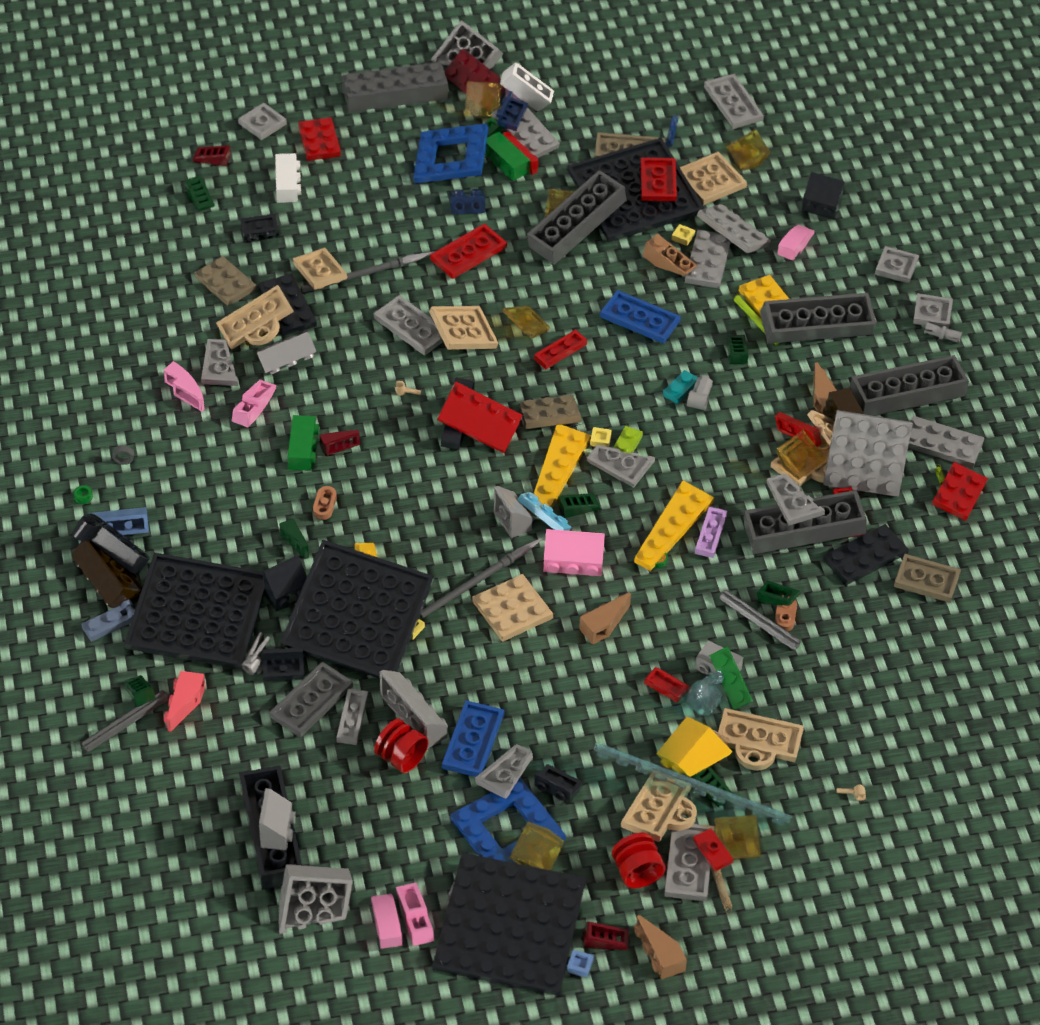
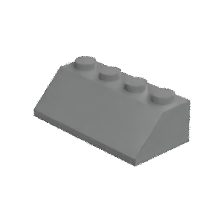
(411, 706)

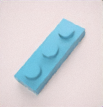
(543, 511)

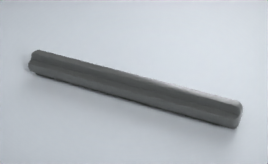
(760, 619)
(124, 721)

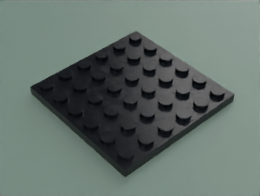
(634, 214)
(357, 610)
(196, 611)
(509, 924)

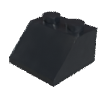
(823, 195)
(284, 583)

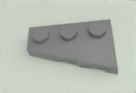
(218, 364)
(621, 465)
(792, 501)
(505, 771)

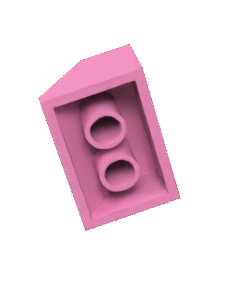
(573, 552)

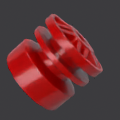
(401, 745)
(638, 860)

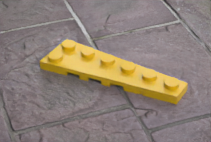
(561, 459)
(678, 517)

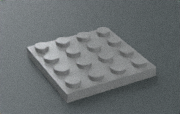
(867, 453)

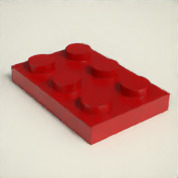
(319, 139)
(658, 179)
(959, 491)

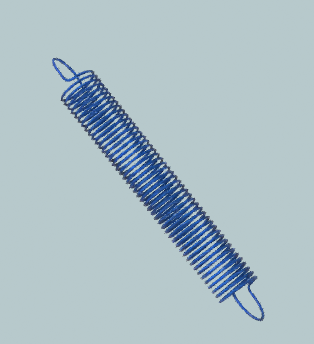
(672, 131)

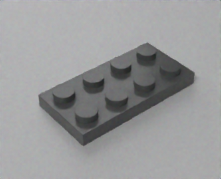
(311, 699)

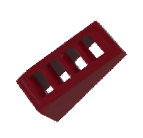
(213, 155)
(334, 442)
(604, 943)

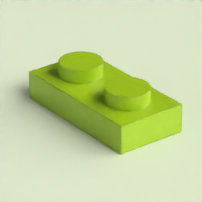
(628, 440)

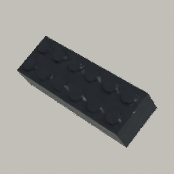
(269, 861)

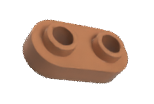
(324, 503)
(786, 612)

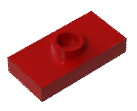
(666, 684)
(713, 849)

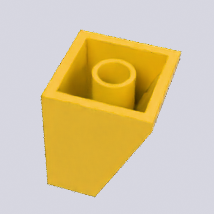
(692, 748)

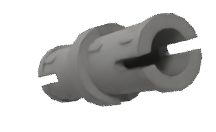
(943, 332)

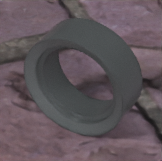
(123, 449)

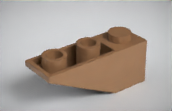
(667, 257)
(821, 390)
(602, 621)
(664, 951)

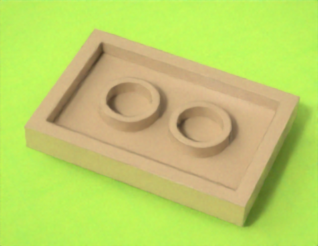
(319, 268)

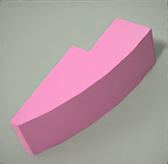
(794, 242)
(184, 385)
(253, 403)
(415, 914)
(386, 921)

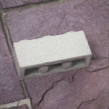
(527, 87)
(287, 178)

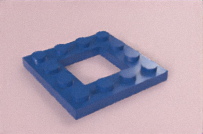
(425, 166)
(470, 820)

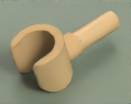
(401, 389)
(858, 791)

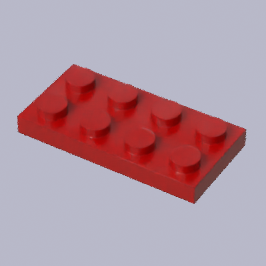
(468, 251)

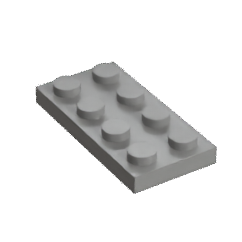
(733, 101)
(533, 134)
(734, 228)
(710, 256)
(409, 324)
(944, 442)
(687, 866)

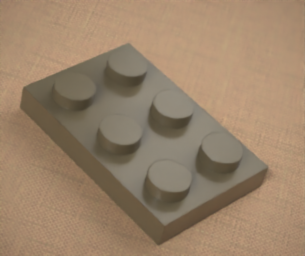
(225, 281)
(549, 411)
(927, 578)

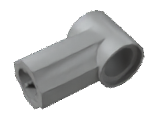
(700, 395)

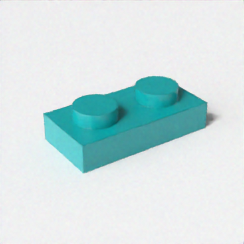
(680, 387)

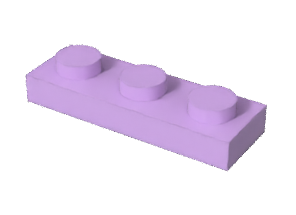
(711, 532)

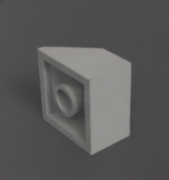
(511, 512)
(276, 821)

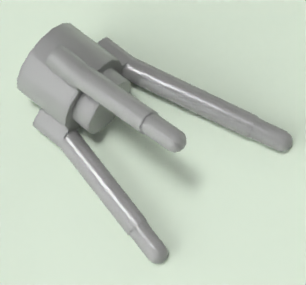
(252, 662)

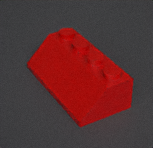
(479, 417)

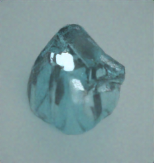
(705, 695)

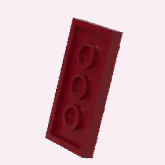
(468, 68)

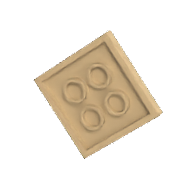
(713, 178)
(463, 327)
(512, 607)

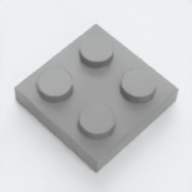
(262, 121)
(897, 264)
(932, 310)

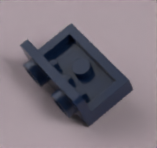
(511, 112)
(467, 202)

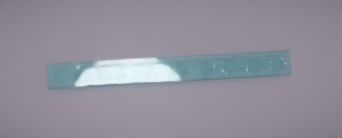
(684, 781)

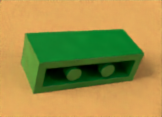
(507, 156)
(302, 443)

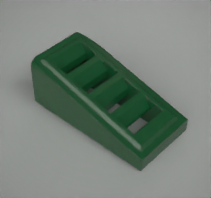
(194, 184)
(737, 349)
(573, 510)
(291, 533)
(772, 594)
(139, 690)
(708, 774)

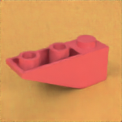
(187, 695)

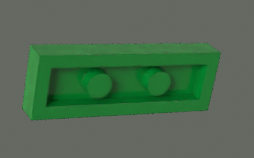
(733, 681)

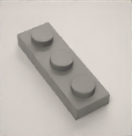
(352, 716)

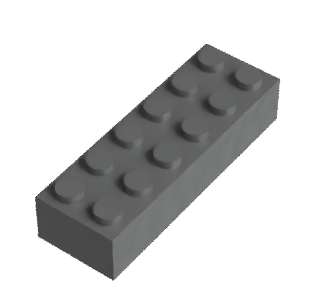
(394, 87)
(576, 217)
(817, 318)
(909, 385)
(770, 532)

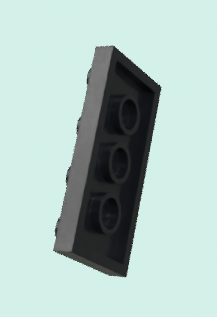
(302, 317)
(865, 554)

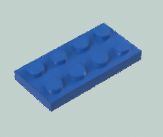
(640, 316)
(473, 739)

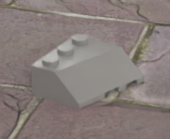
(466, 38)
(286, 352)
(313, 896)

